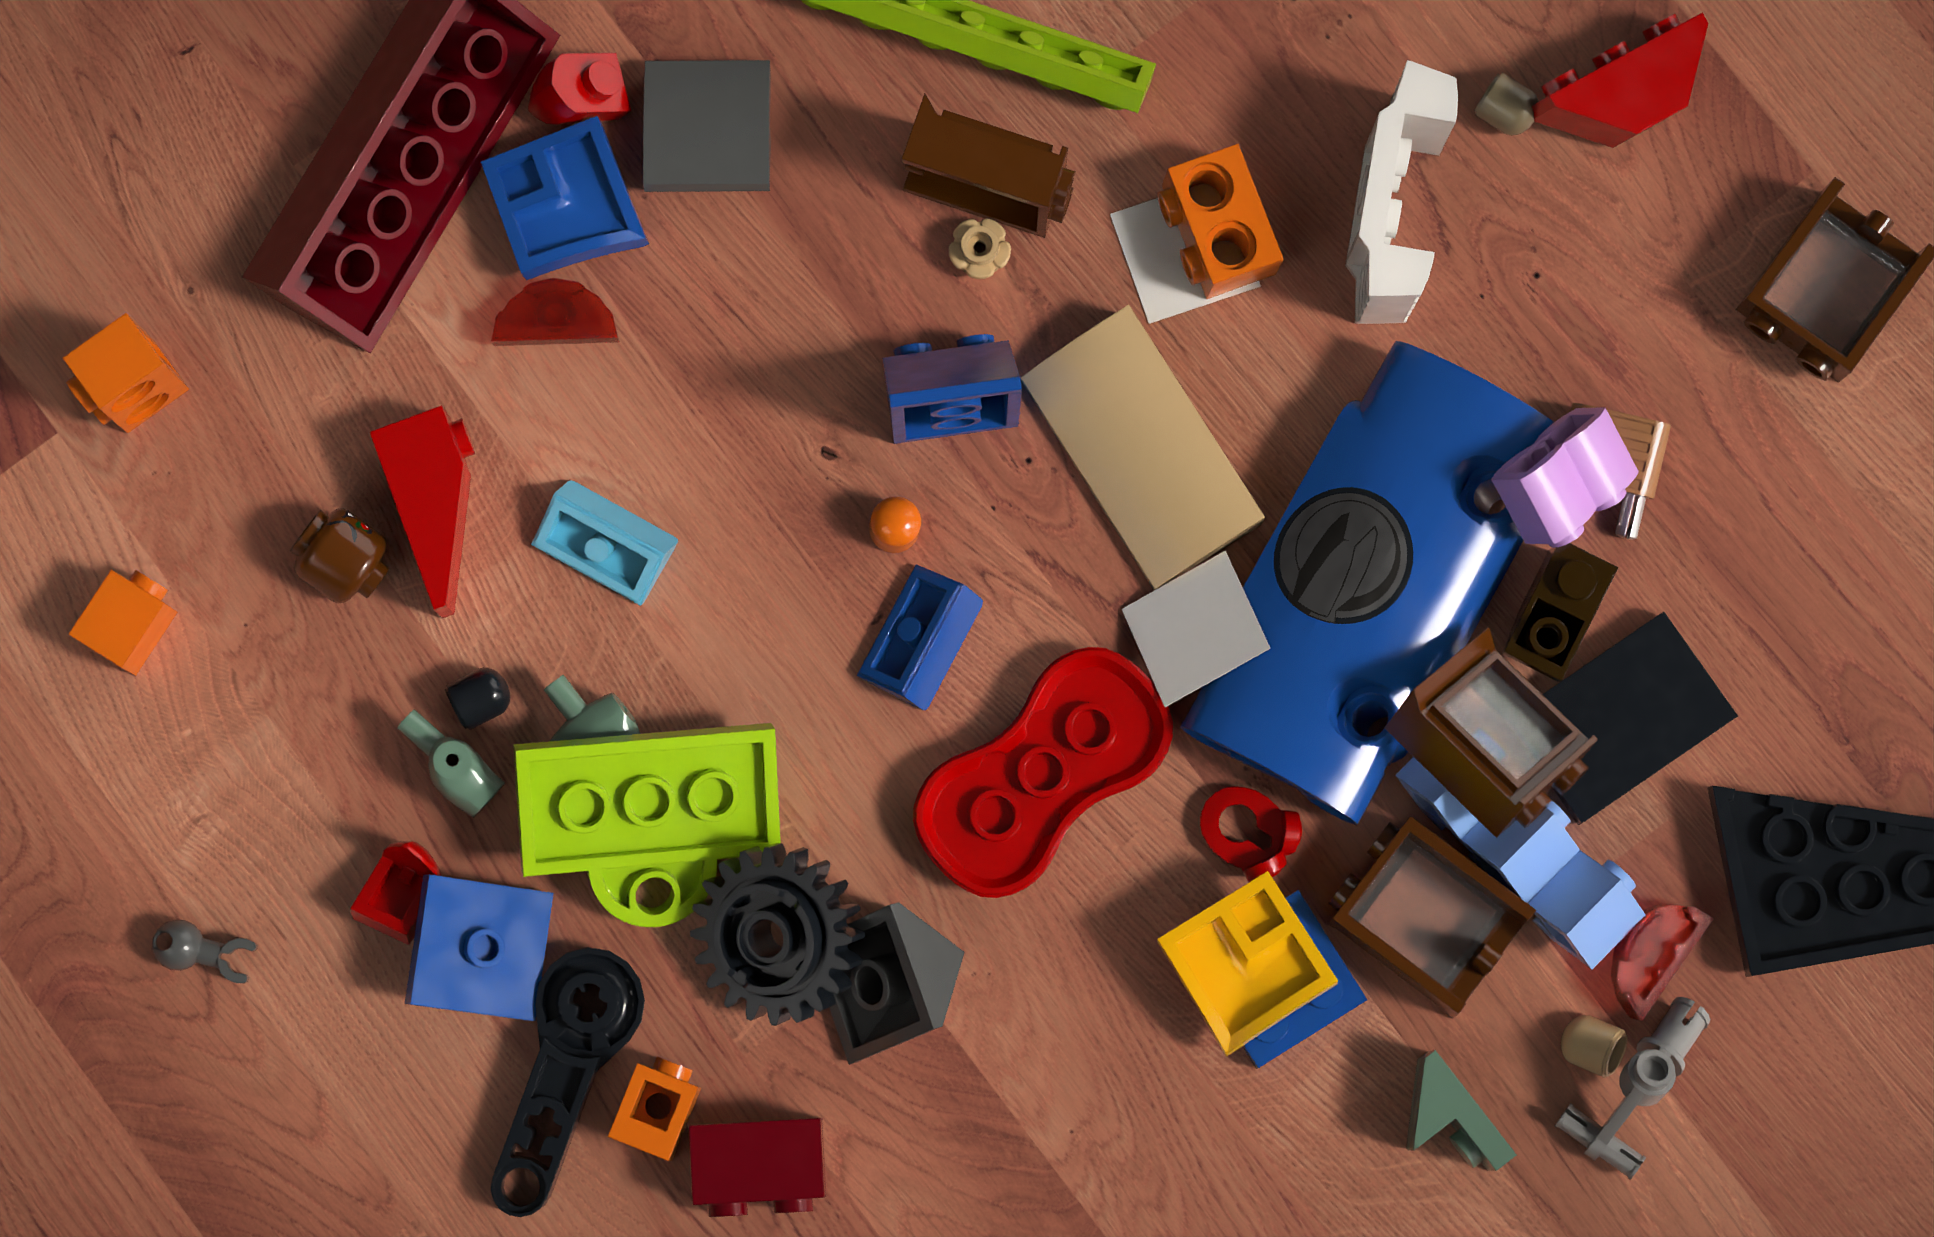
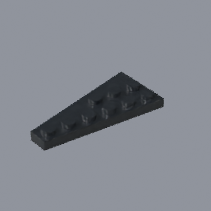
(1822, 879)

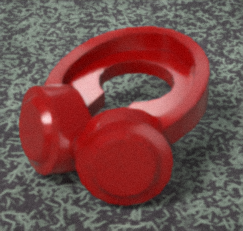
(1281, 825)

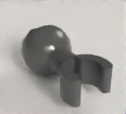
(191, 948)

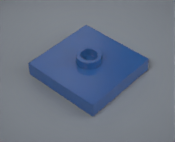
(478, 947)

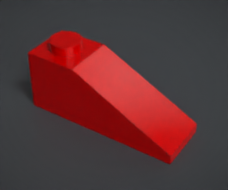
(431, 491)

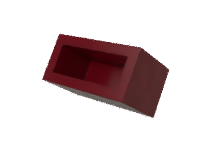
(757, 1163)

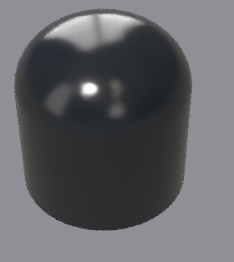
(478, 697)

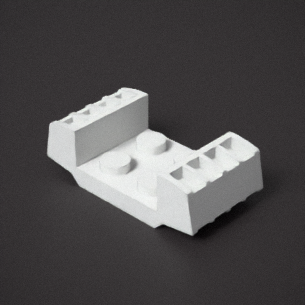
(1417, 121)

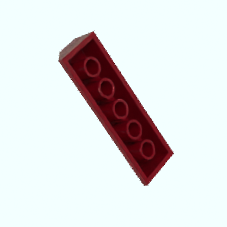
(399, 162)

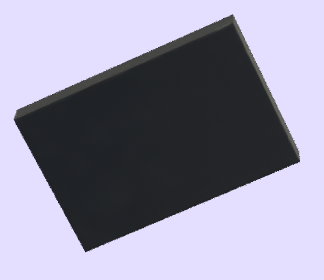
(1644, 706)

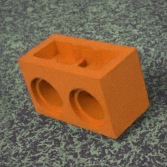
(1235, 219)
(123, 375)

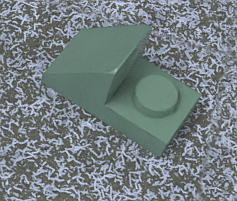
(1444, 1100)

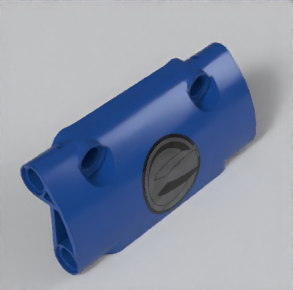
(1371, 578)

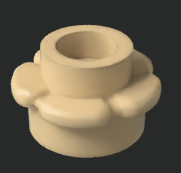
(979, 264)

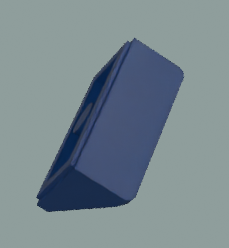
(921, 637)

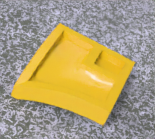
(1247, 962)

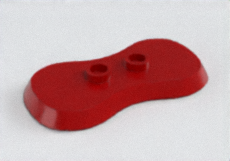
(1006, 805)

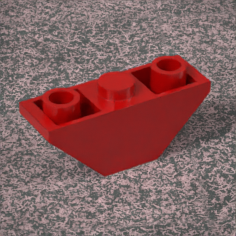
(1629, 87)

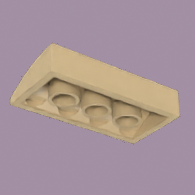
(1142, 448)

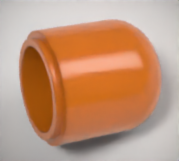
(895, 524)

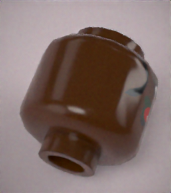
(340, 555)

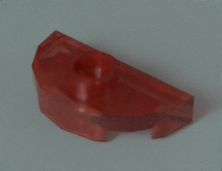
(554, 314)
(1653, 954)

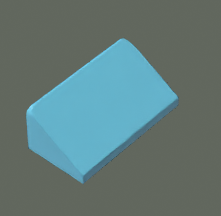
(604, 541)

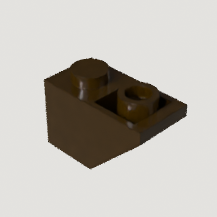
(1559, 610)

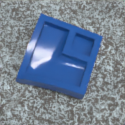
(563, 199)

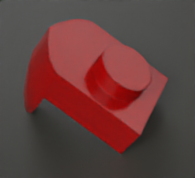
(579, 88)
(394, 889)

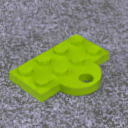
(647, 811)

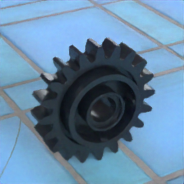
(813, 924)

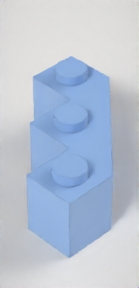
(1575, 898)

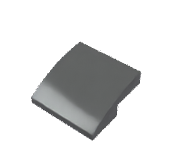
(707, 126)

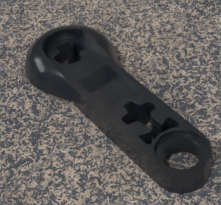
(568, 1060)

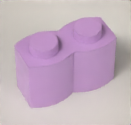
(1566, 477)

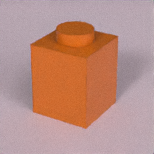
(125, 620)

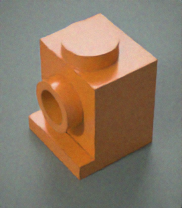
(635, 1124)

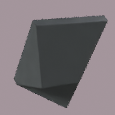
(899, 985)

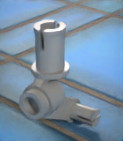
(1643, 1083)

